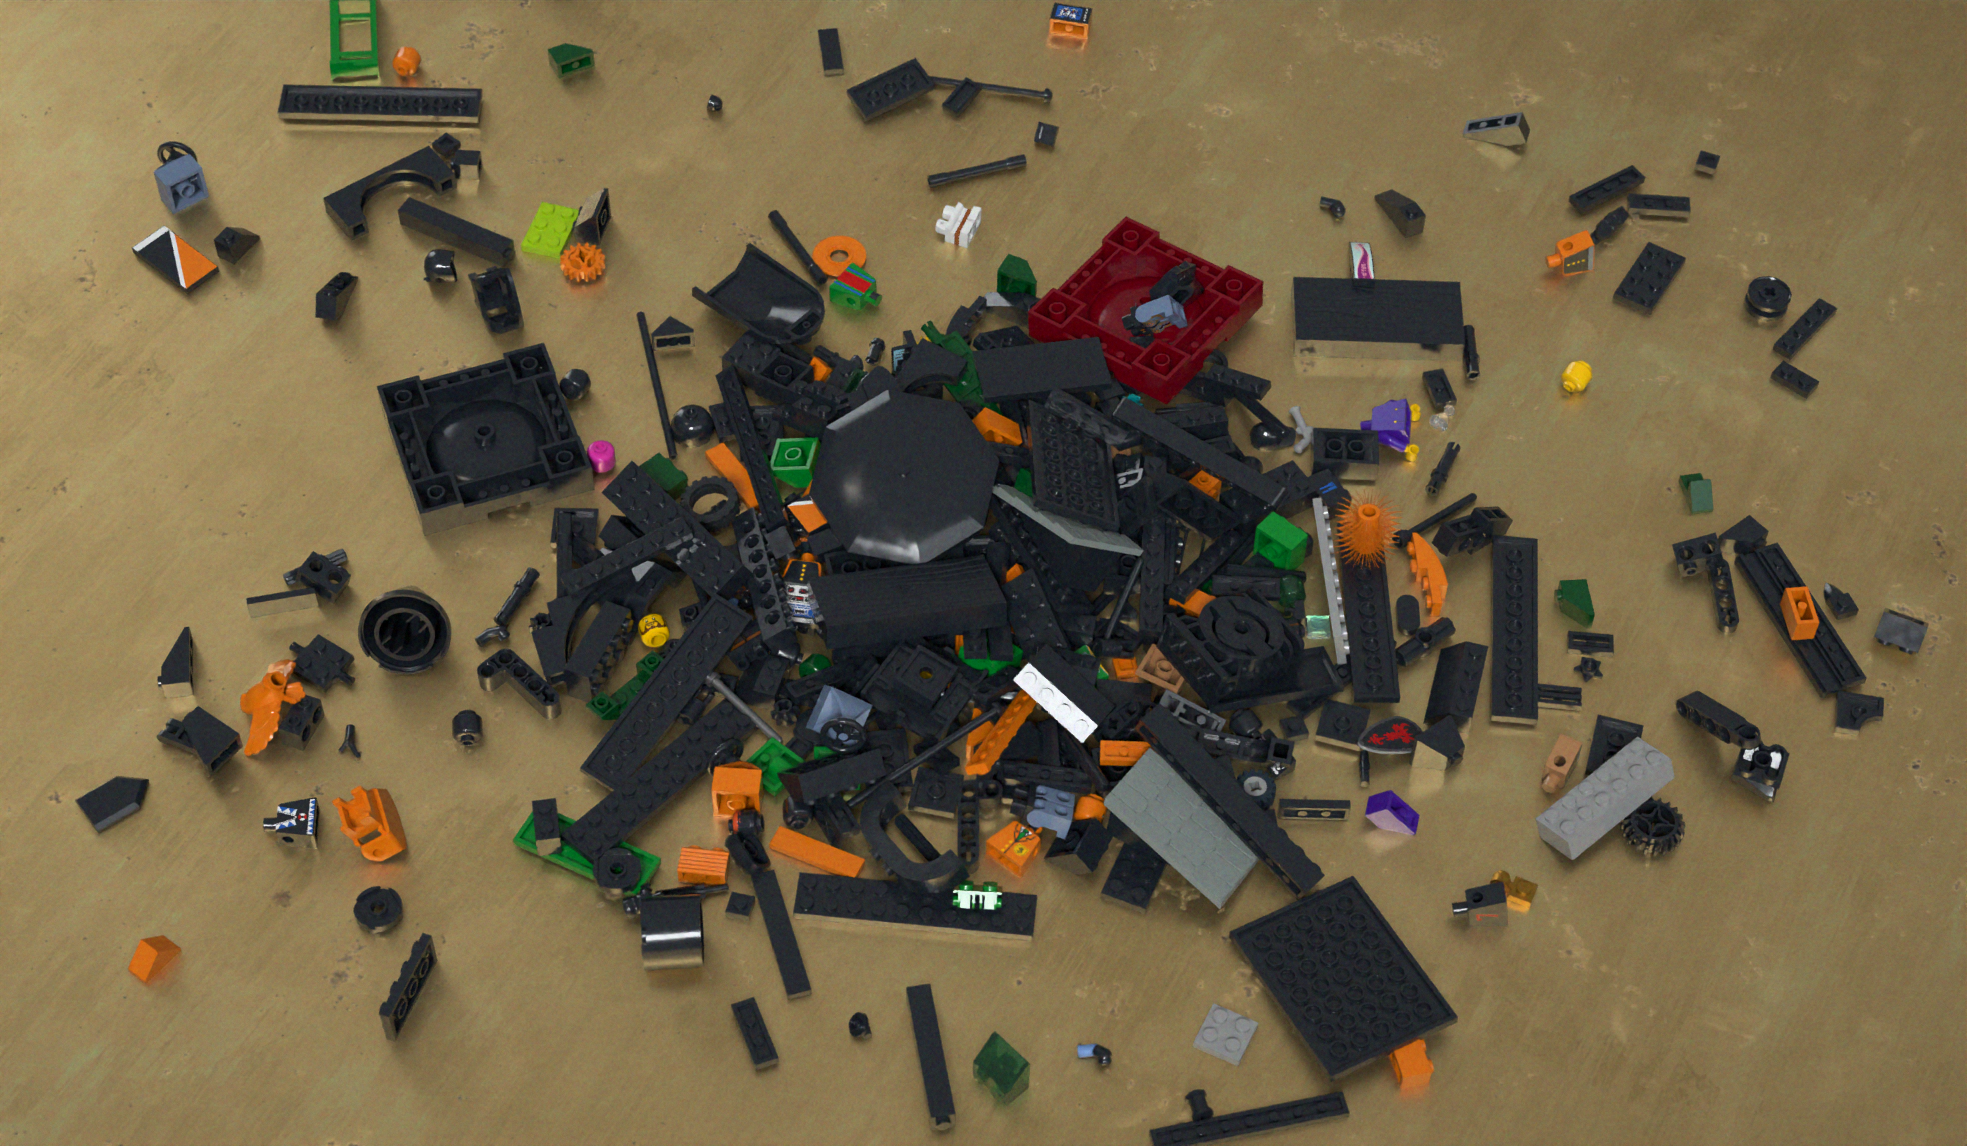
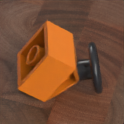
(735, 782)

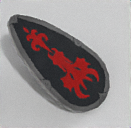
(1390, 736)

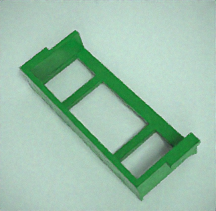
(353, 67)

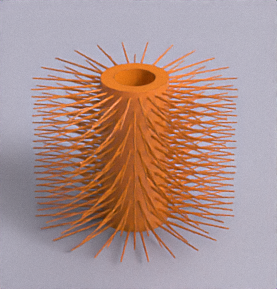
(1366, 531)

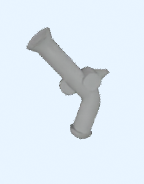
(1301, 429)

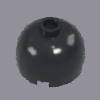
(692, 426)

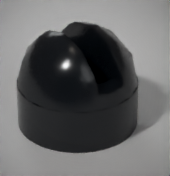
(714, 103)

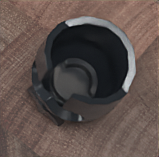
(440, 264)

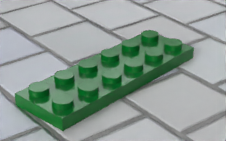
(572, 860)

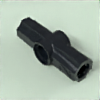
(1424, 641)

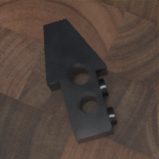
(1471, 531)

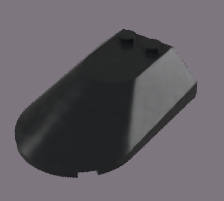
(766, 299)

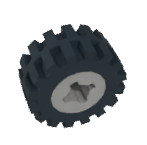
(1264, 787)

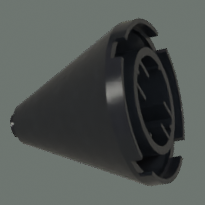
(404, 631)

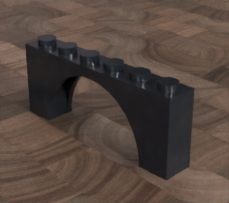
(419, 168)

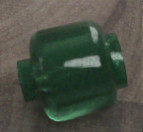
(1291, 590)

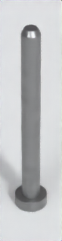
(714, 680)

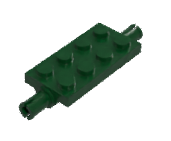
(969, 385)

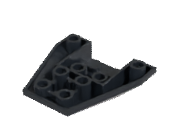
(640, 592)

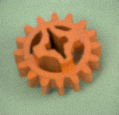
(582, 262)

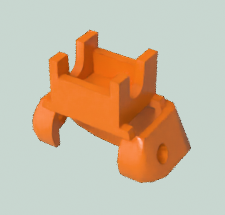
(369, 812)

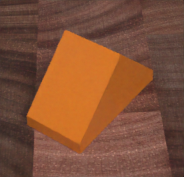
(152, 956)

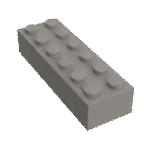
(1605, 798)

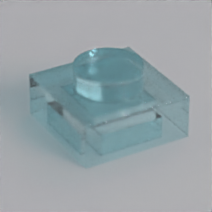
(1318, 627)

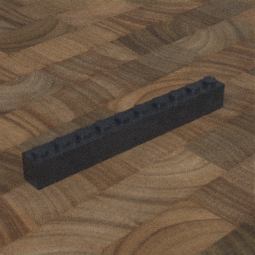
(1229, 801)

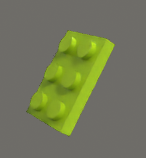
(550, 230)

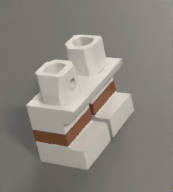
(961, 224)

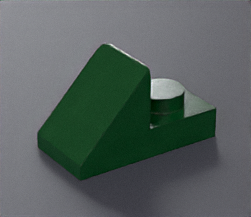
(1697, 493)

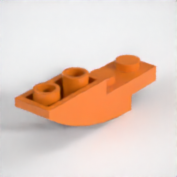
(1428, 570)

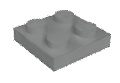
(1225, 1034)

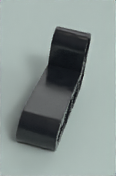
(510, 668)
(970, 826)

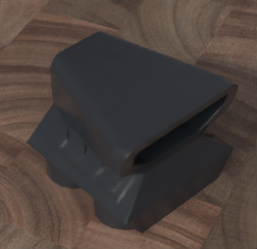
(1179, 284)
(1761, 769)

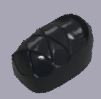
(747, 853)

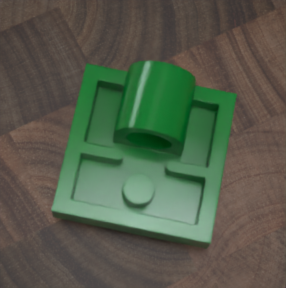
(772, 759)

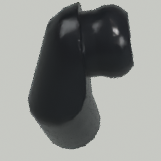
(1334, 205)

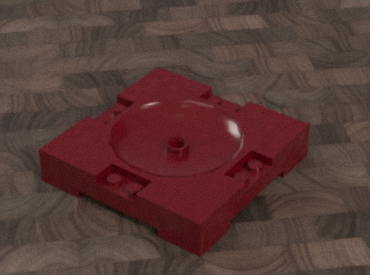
(1120, 278)

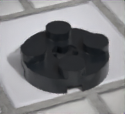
(622, 882)
(379, 921)

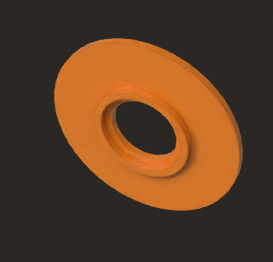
(823, 250)

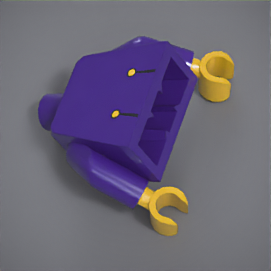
(1394, 425)

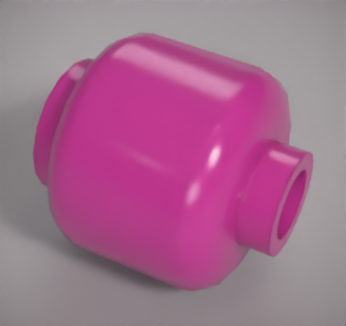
(601, 456)

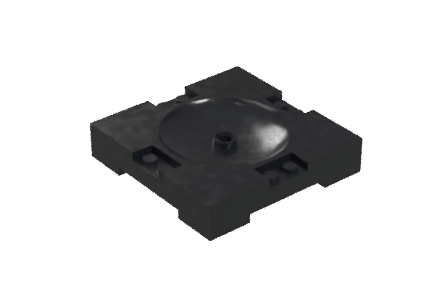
(485, 439)

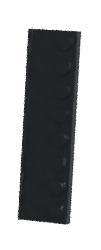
(1822, 658)

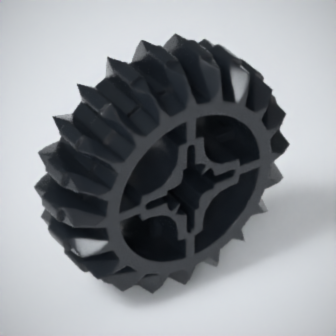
(1667, 827)

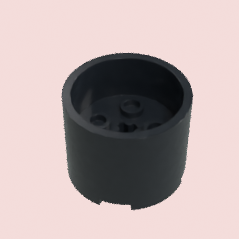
(672, 932)

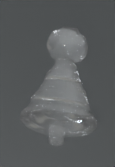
(1440, 420)

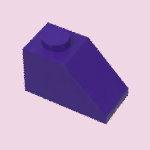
(1392, 813)

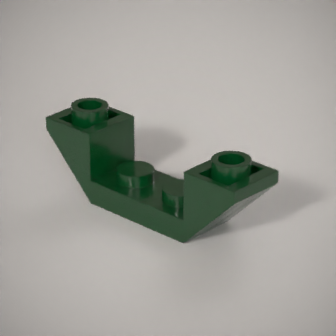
(612, 707)

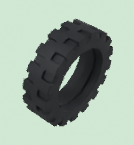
(709, 486)

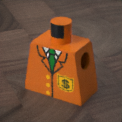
(1015, 847)

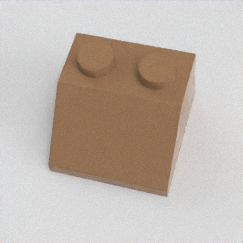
(1160, 671)

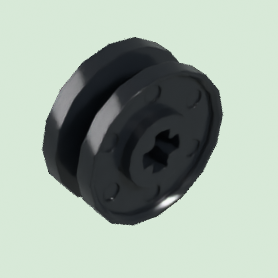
(1767, 298)

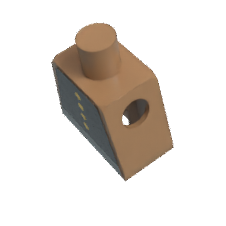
(1560, 763)

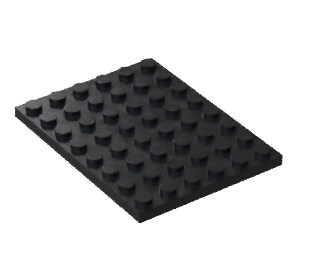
(1342, 978)

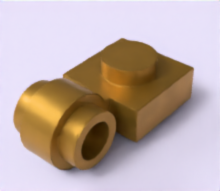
(1519, 891)

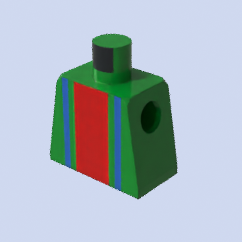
(854, 289)

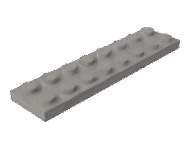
(1331, 581)

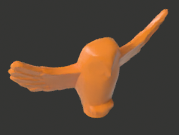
(264, 703)

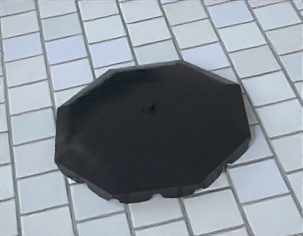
(904, 479)

